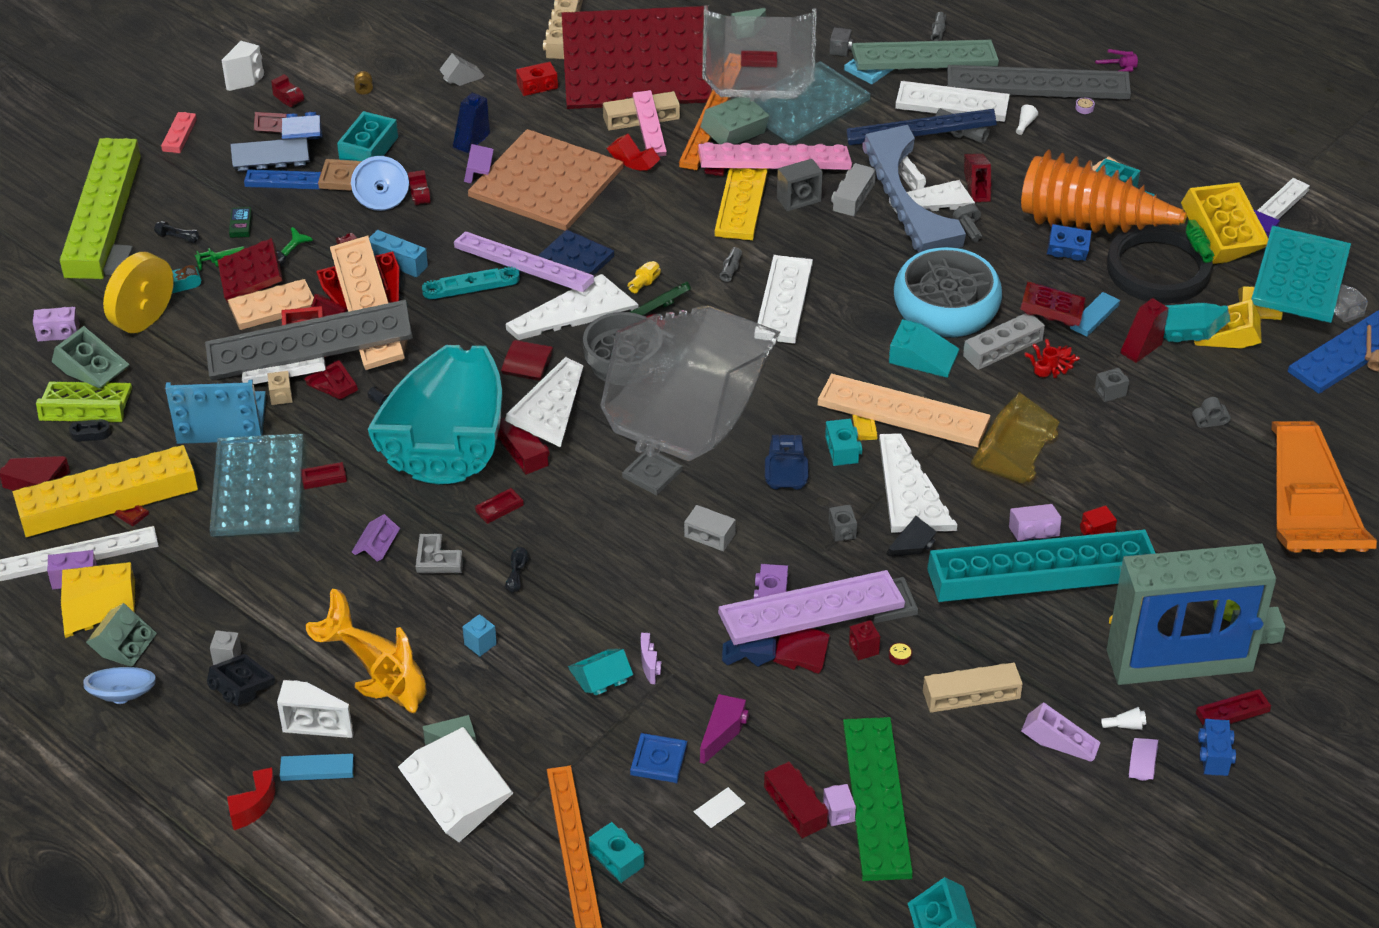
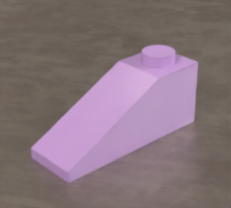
(1059, 733)

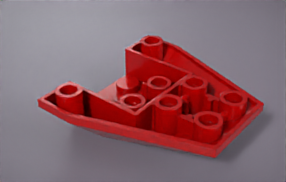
(388, 272)

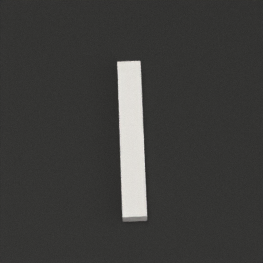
(103, 548)

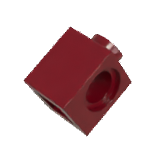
(864, 640)

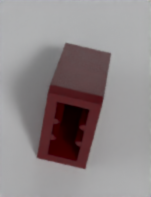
(978, 177)
(1146, 331)
(32, 471)

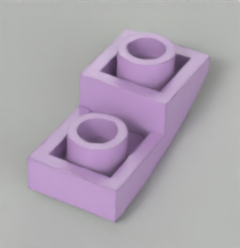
(649, 658)
(1143, 759)

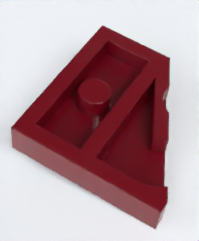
(333, 381)

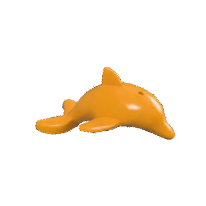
(388, 664)

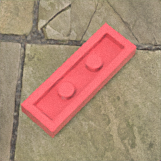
(179, 132)

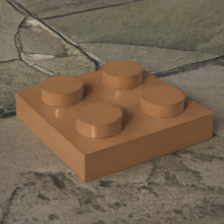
(337, 174)

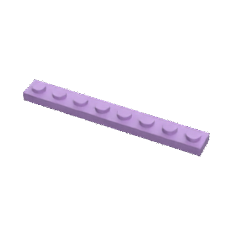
(524, 261)

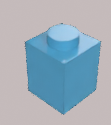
(479, 635)

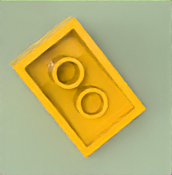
(1240, 331)

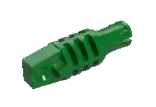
(1199, 240)

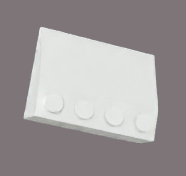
(456, 782)

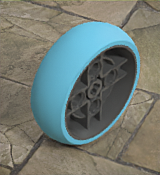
(943, 291)

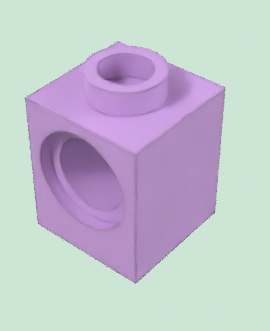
(839, 804)

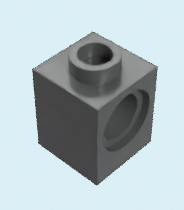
(1111, 384)
(842, 523)

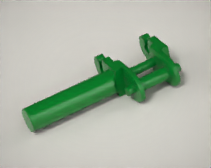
(214, 256)

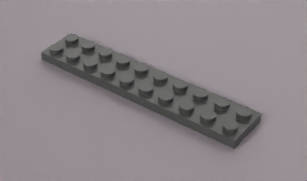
(1041, 81)
(308, 339)

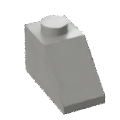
(460, 71)

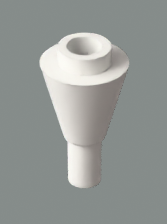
(1027, 115)
(1131, 719)

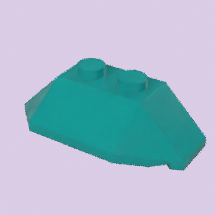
(1194, 321)

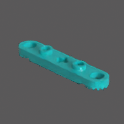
(461, 283)

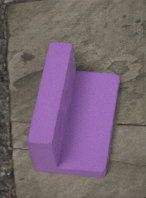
(478, 161)
(377, 537)

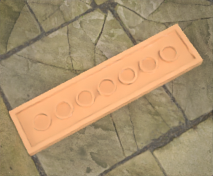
(364, 289)
(904, 410)

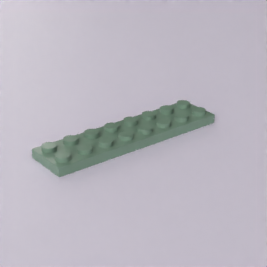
(923, 54)

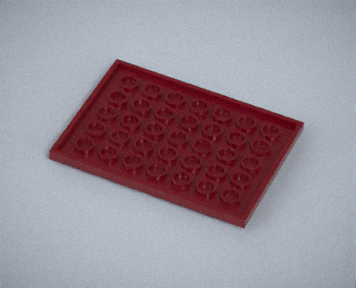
(631, 52)

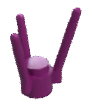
(1127, 61)

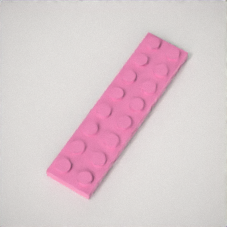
(772, 156)

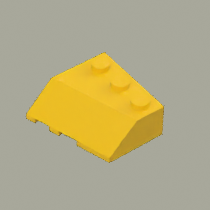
(93, 592)

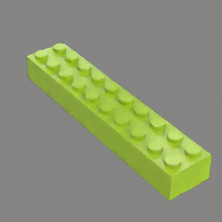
(100, 208)

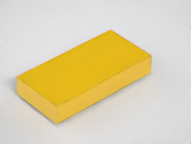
(865, 428)

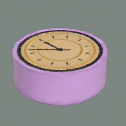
(1084, 105)

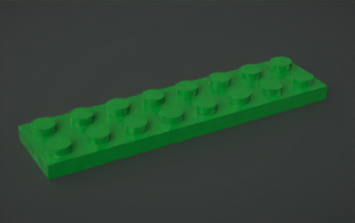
(877, 799)

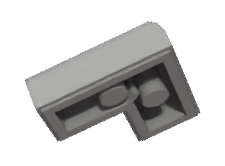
(433, 559)

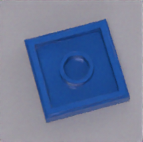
(658, 758)

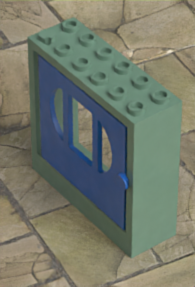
(1180, 578)

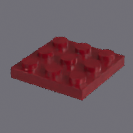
(249, 269)
(1052, 304)

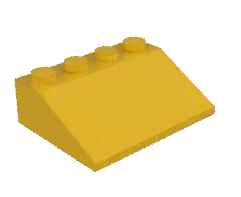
(1226, 219)

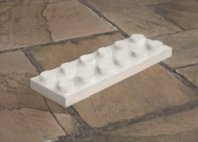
(954, 100)
(785, 296)

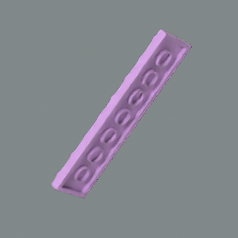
(810, 607)

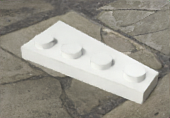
(943, 195)

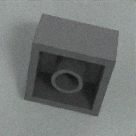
(799, 184)

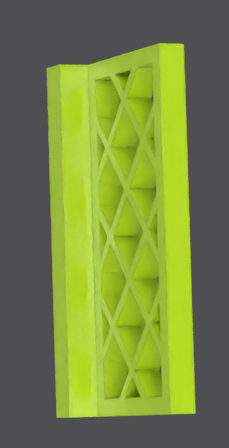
(75, 408)

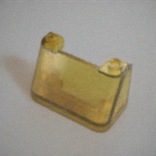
(1015, 440)

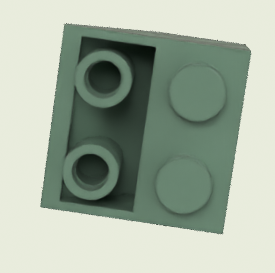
(121, 636)

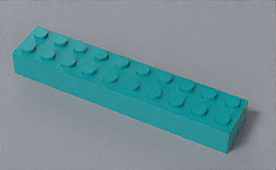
(1033, 565)

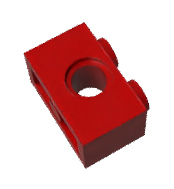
(536, 78)

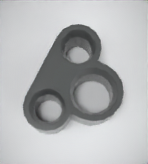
(1211, 413)

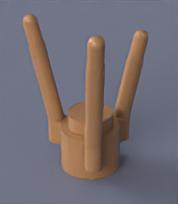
(1373, 358)

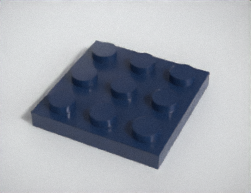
(578, 253)

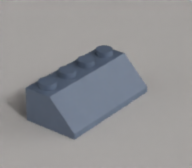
(270, 153)

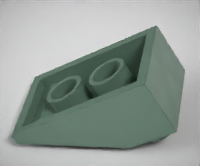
(88, 359)

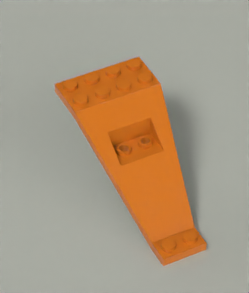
(1311, 495)

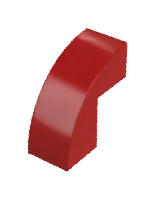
(626, 151)
(250, 806)

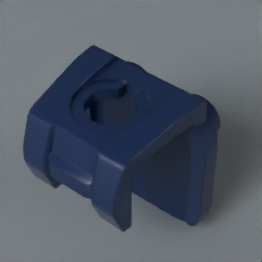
(786, 467)

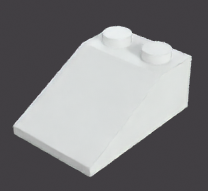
(312, 711)

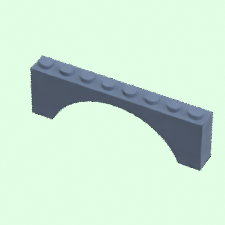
(926, 229)

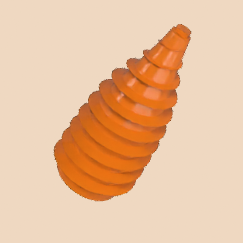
(1090, 197)

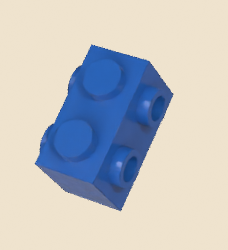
(1068, 242)
(1216, 747)

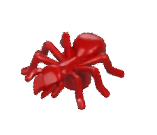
(1051, 359)

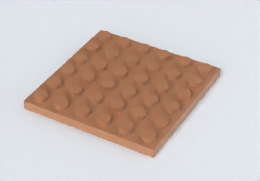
(546, 179)

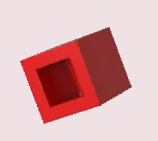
(1098, 521)

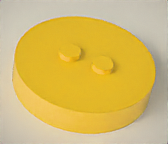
(138, 292)

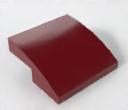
(527, 360)
(802, 648)

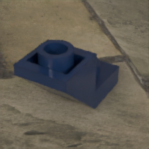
(756, 651)

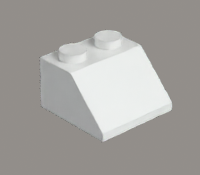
(242, 66)

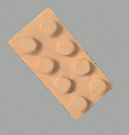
(267, 304)

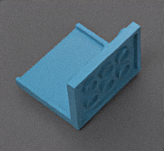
(215, 411)

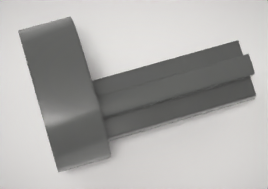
(967, 216)

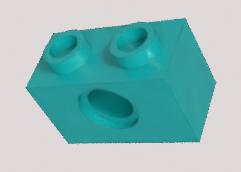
(842, 442)
(616, 852)

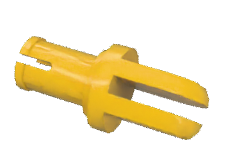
(644, 276)

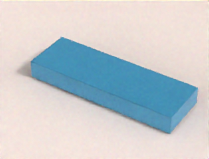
(1096, 313)
(316, 767)

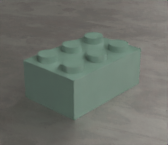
(734, 121)

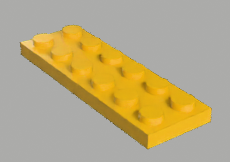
(741, 203)

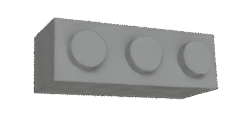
(853, 189)

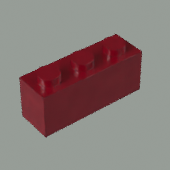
(523, 447)
(796, 799)

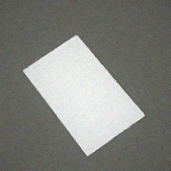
(719, 807)

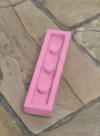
(649, 122)

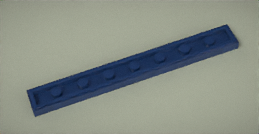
(929, 125)

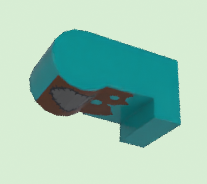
(185, 278)

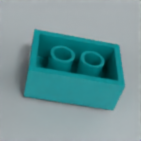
(368, 137)

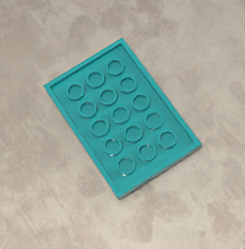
(1301, 274)

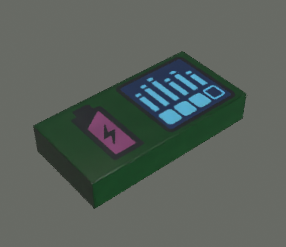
(240, 222)

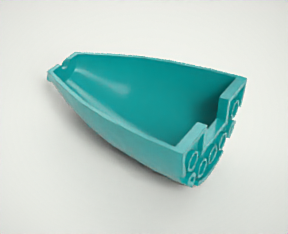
(442, 416)

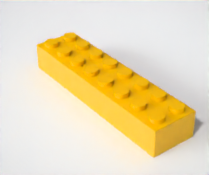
(105, 490)

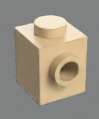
(279, 387)

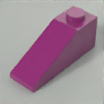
(723, 726)

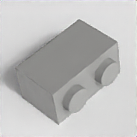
(709, 527)

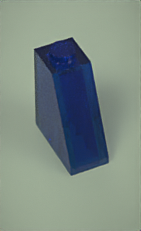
(472, 122)

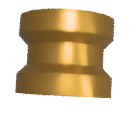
(364, 78)

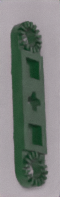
(664, 299)

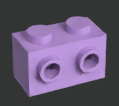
(57, 322)
(1035, 522)

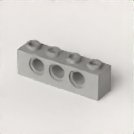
(1003, 340)

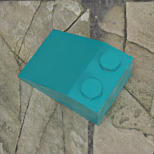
(922, 349)

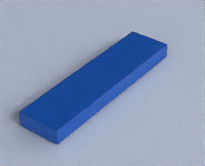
(282, 179)

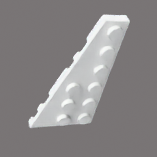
(572, 308)
(549, 403)
(908, 489)

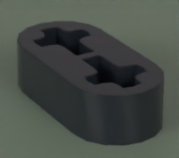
(90, 430)

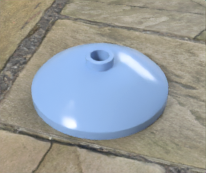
(379, 172)
(119, 683)

